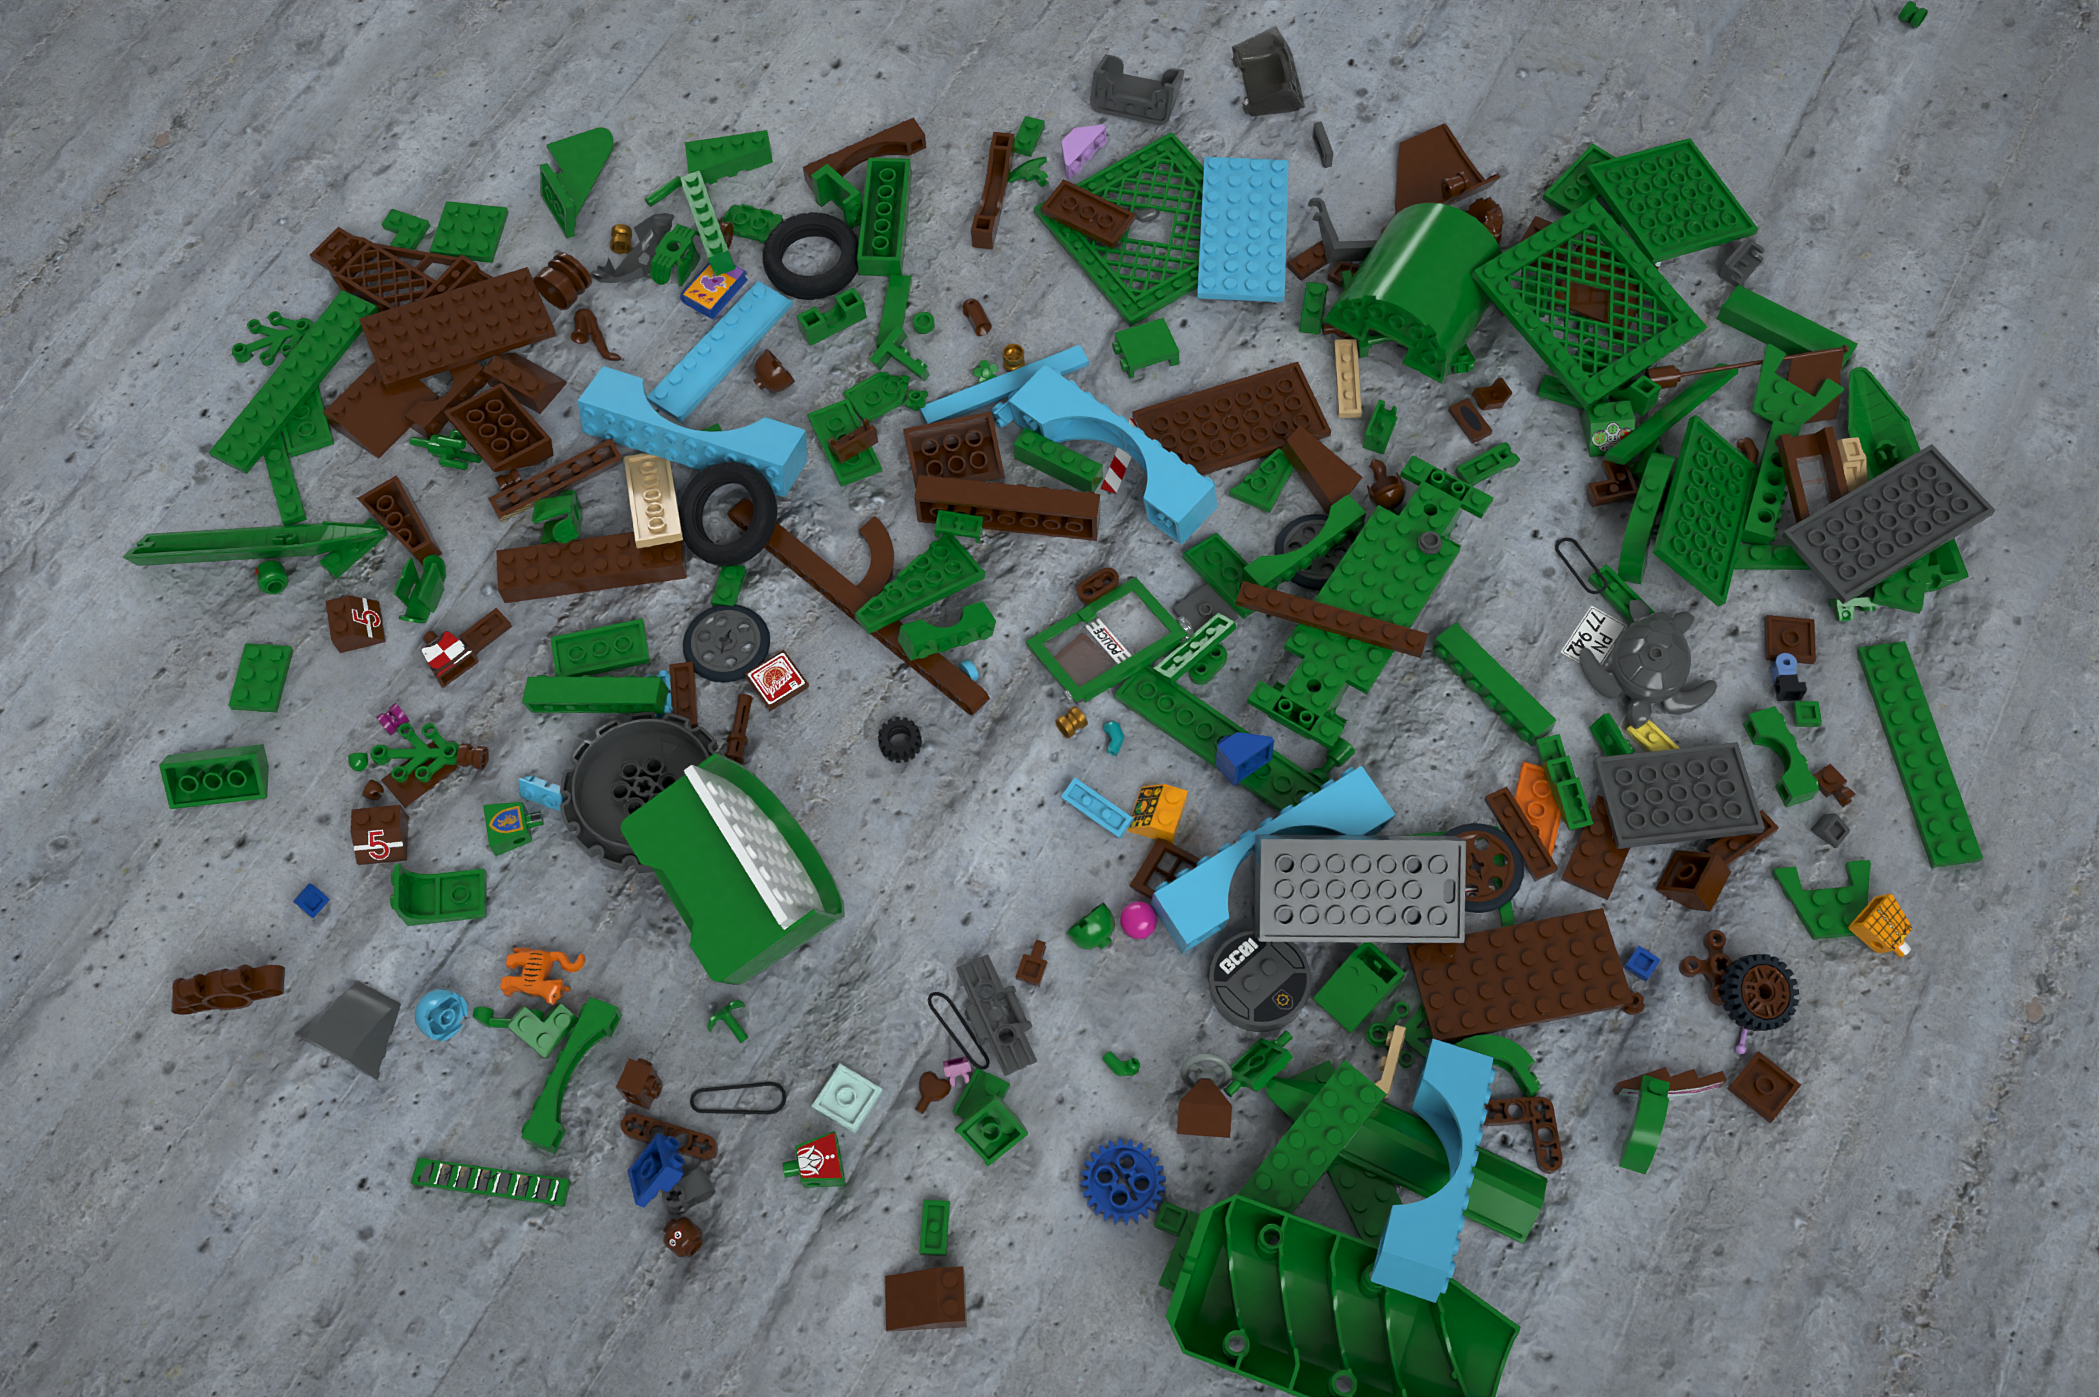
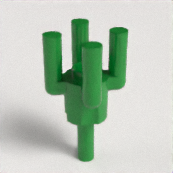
(447, 449)

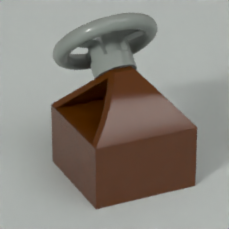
(1205, 1108)

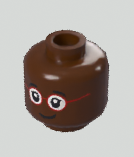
(682, 1237)

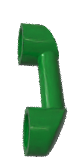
(485, 1017)

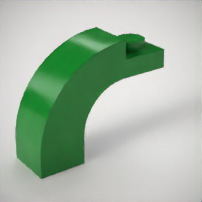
(1507, 1056)
(1646, 1126)

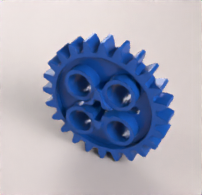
(1103, 1193)

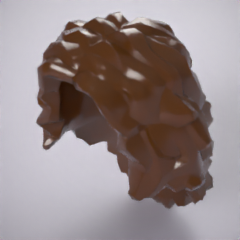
(1489, 215)

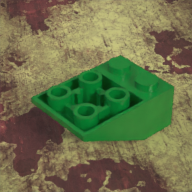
(1359, 986)

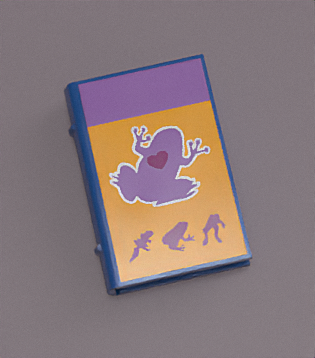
(710, 292)

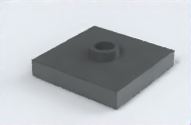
(1203, 606)

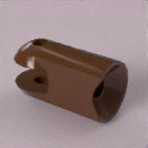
(977, 317)

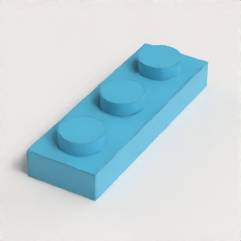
(1097, 808)

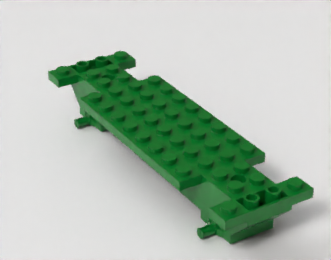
(1378, 578)

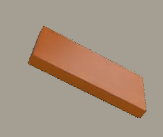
(1538, 803)

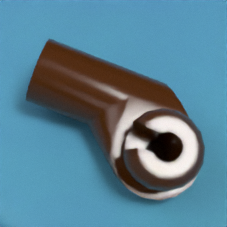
(1329, 329)
(1751, 450)

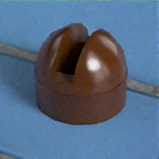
(372, 790)

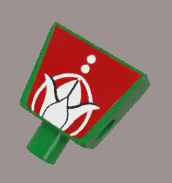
(817, 1162)

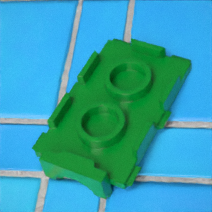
(752, 222)

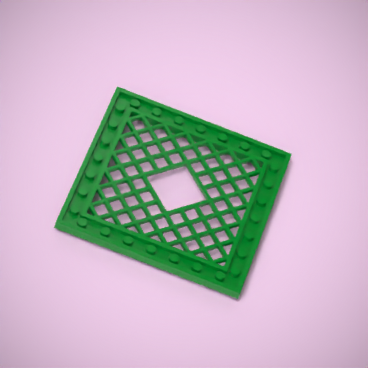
(1135, 308)
(1568, 368)

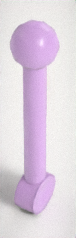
(1741, 1049)

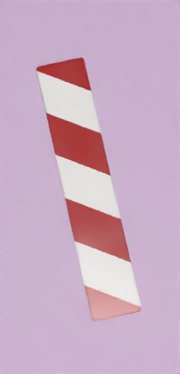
(1117, 468)

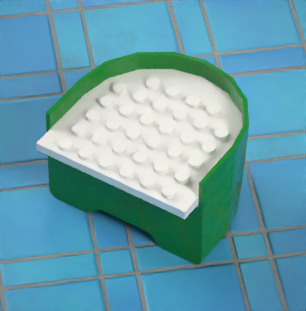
(734, 868)

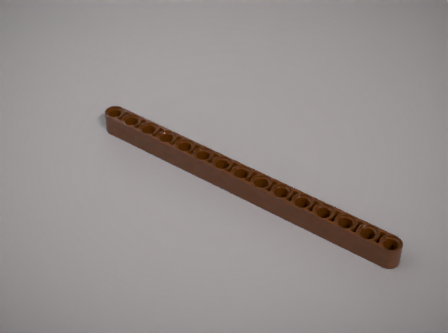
(850, 599)

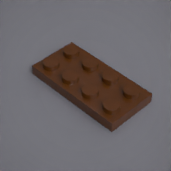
(1088, 213)
(1595, 858)

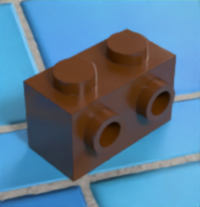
(639, 1083)

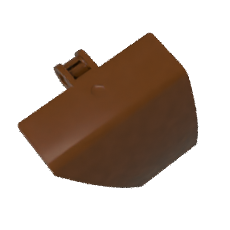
(1436, 170)

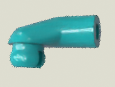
(1117, 737)

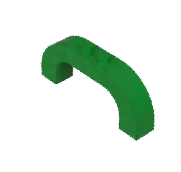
(1644, 516)

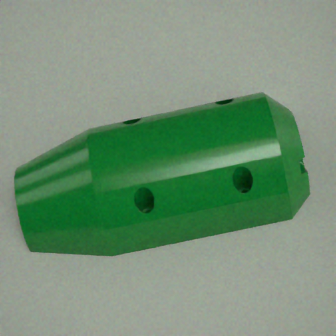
(1319, 1319)

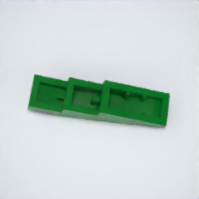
(1563, 782)

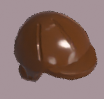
(1386, 491)

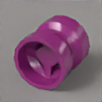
(388, 722)

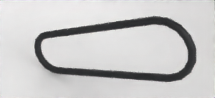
(953, 1035)
(738, 1087)

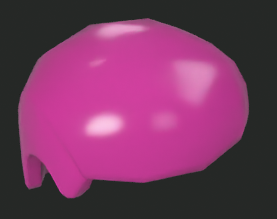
(1138, 920)

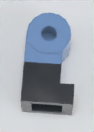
(1786, 680)

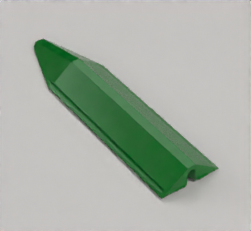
(1887, 441)
(248, 543)
(1412, 1156)

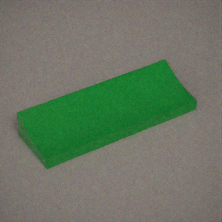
(1779, 325)

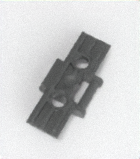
(990, 1019)

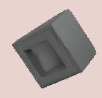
(1831, 829)

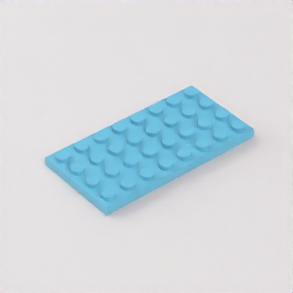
(1243, 229)

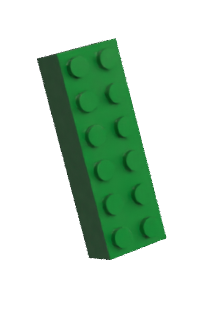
(884, 217)

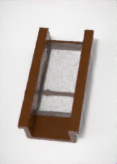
(1812, 471)

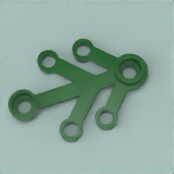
(276, 338)
(418, 755)
(1412, 1035)

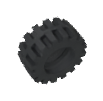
(897, 727)

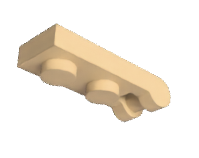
(1390, 1062)

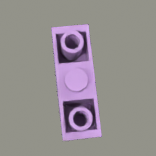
(1081, 146)

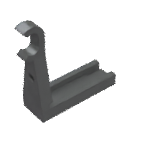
(1335, 249)

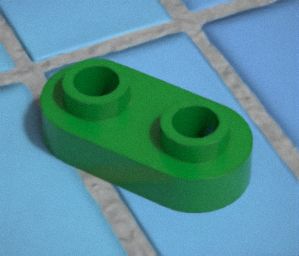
(1210, 664)

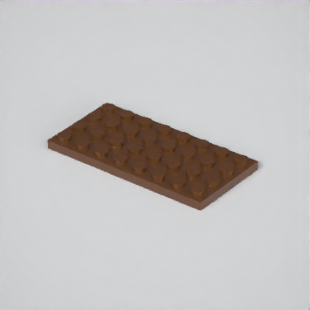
(457, 327)
(1235, 419)
(1519, 976)

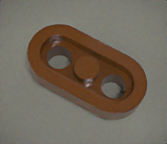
(1096, 585)

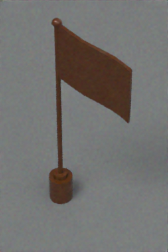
(1805, 372)

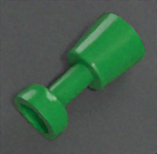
(1335, 758)

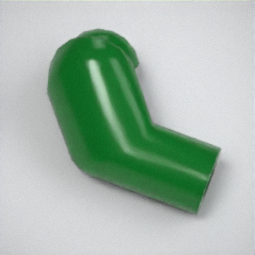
(1121, 1068)

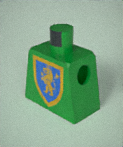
(509, 825)

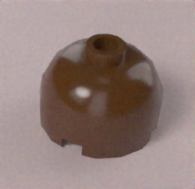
(771, 373)

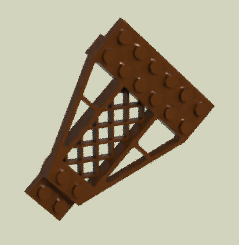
(348, 254)

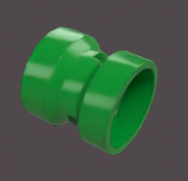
(1913, 14)

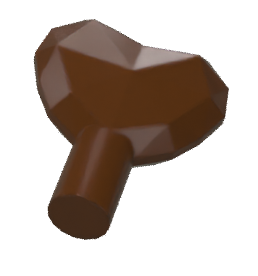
(931, 1090)

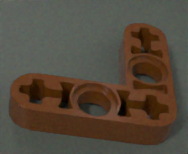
(1530, 1116)

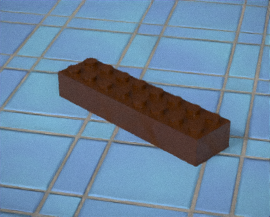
(1011, 506)
(585, 566)

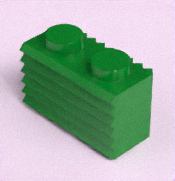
(1313, 308)

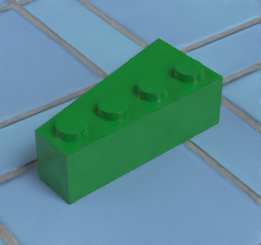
(728, 155)

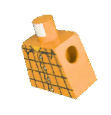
(1883, 926)

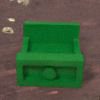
(831, 186)
(1145, 346)

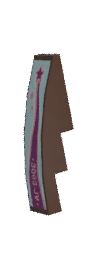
(1680, 1084)

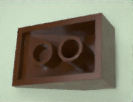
(926, 1299)

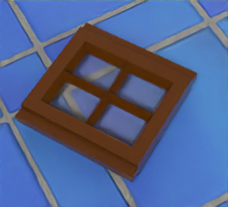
(1160, 866)

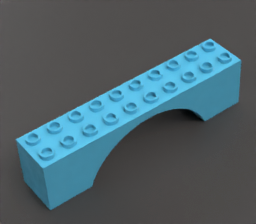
(618, 409)
(1175, 493)
(1198, 899)
(1423, 1235)

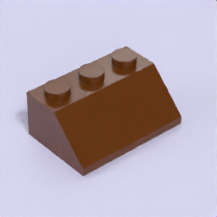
(524, 380)

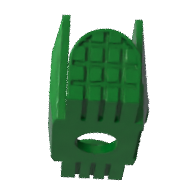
(669, 253)
(562, 529)
(427, 589)

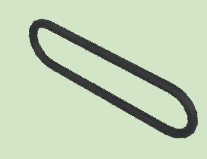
(1574, 572)

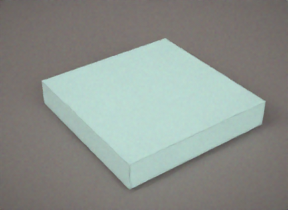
(847, 1098)

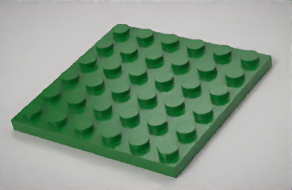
(1670, 200)

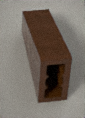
(1319, 468)

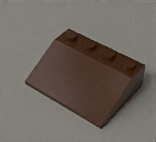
(373, 414)
(501, 430)
(955, 448)

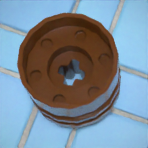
(562, 280)

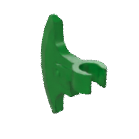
(1030, 171)

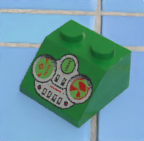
(1606, 425)

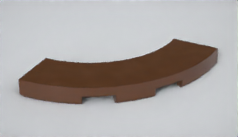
(881, 557)

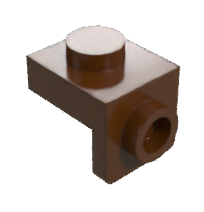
(1492, 396)

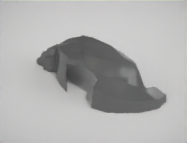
(650, 234)

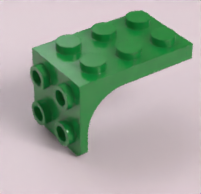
(438, 896)

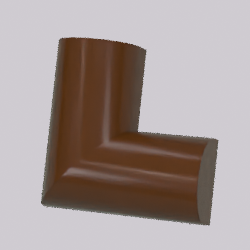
(1617, 488)

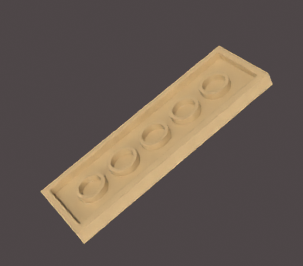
(652, 500)

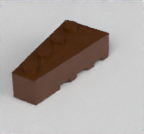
(399, 514)

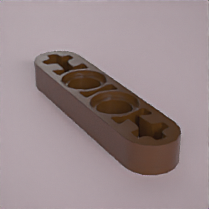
(669, 1130)

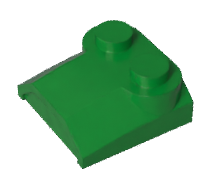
(992, 1129)

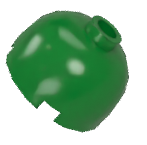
(1093, 929)

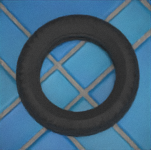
(807, 226)
(762, 522)

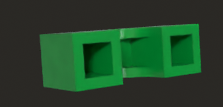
(847, 311)

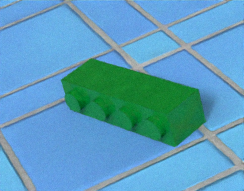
(1058, 461)

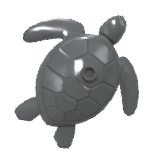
(1649, 665)

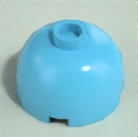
(440, 1013)

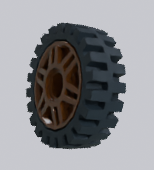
(1776, 995)

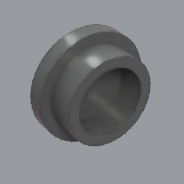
(1429, 543)

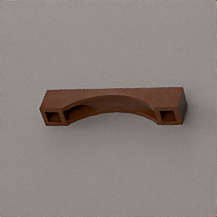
(898, 140)
(988, 214)

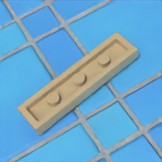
(1347, 379)

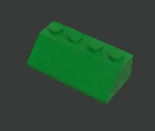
(215, 776)

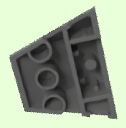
(355, 1028)

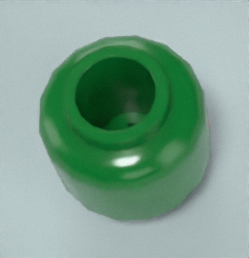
(271, 577)

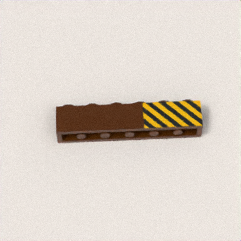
(555, 480)

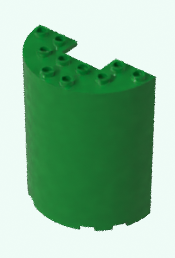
(1421, 286)

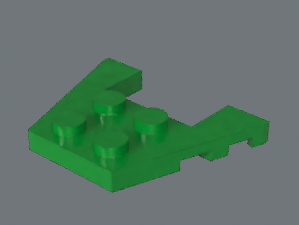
(1784, 401)
(1829, 910)

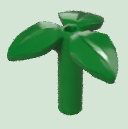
(724, 1014)

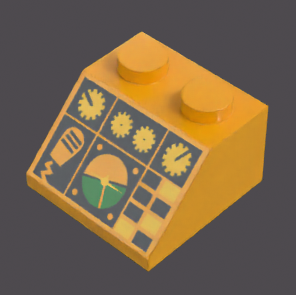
(1159, 811)

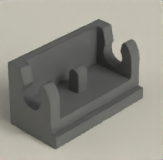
(1742, 262)

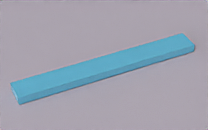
(1000, 386)

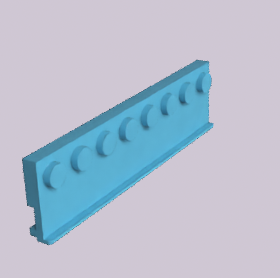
(719, 351)

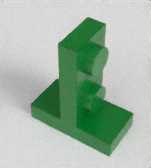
(892, 348)

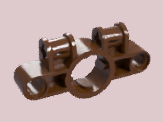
(227, 989)

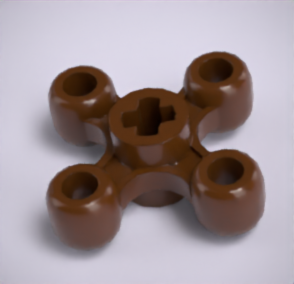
(1708, 967)

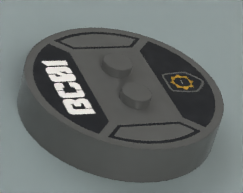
(1259, 982)

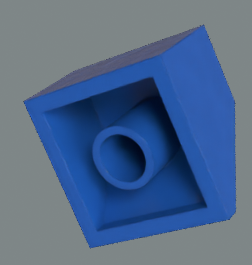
(1243, 755)

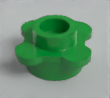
(916, 399)

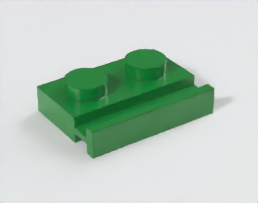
(979, 1086)

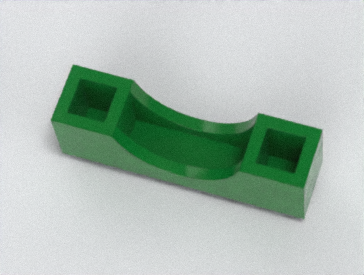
(1641, 391)
(923, 639)
(1770, 730)

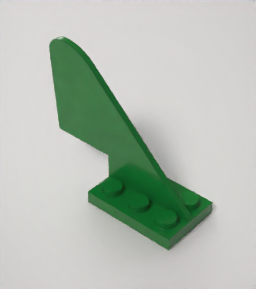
(581, 162)

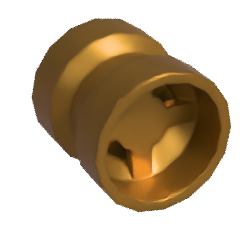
(621, 239)
(1013, 357)
(1071, 722)

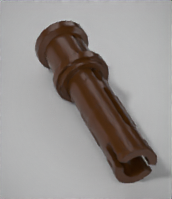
(737, 739)

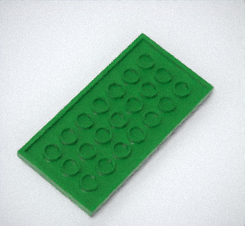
(1706, 511)

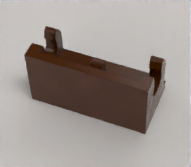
(854, 442)

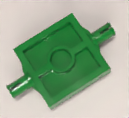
(1259, 1064)

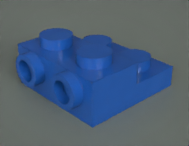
(656, 1169)

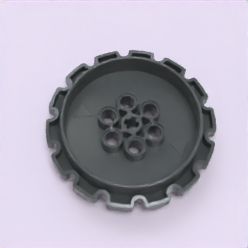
(602, 775)

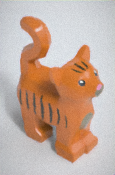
(535, 973)

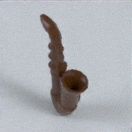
(586, 323)

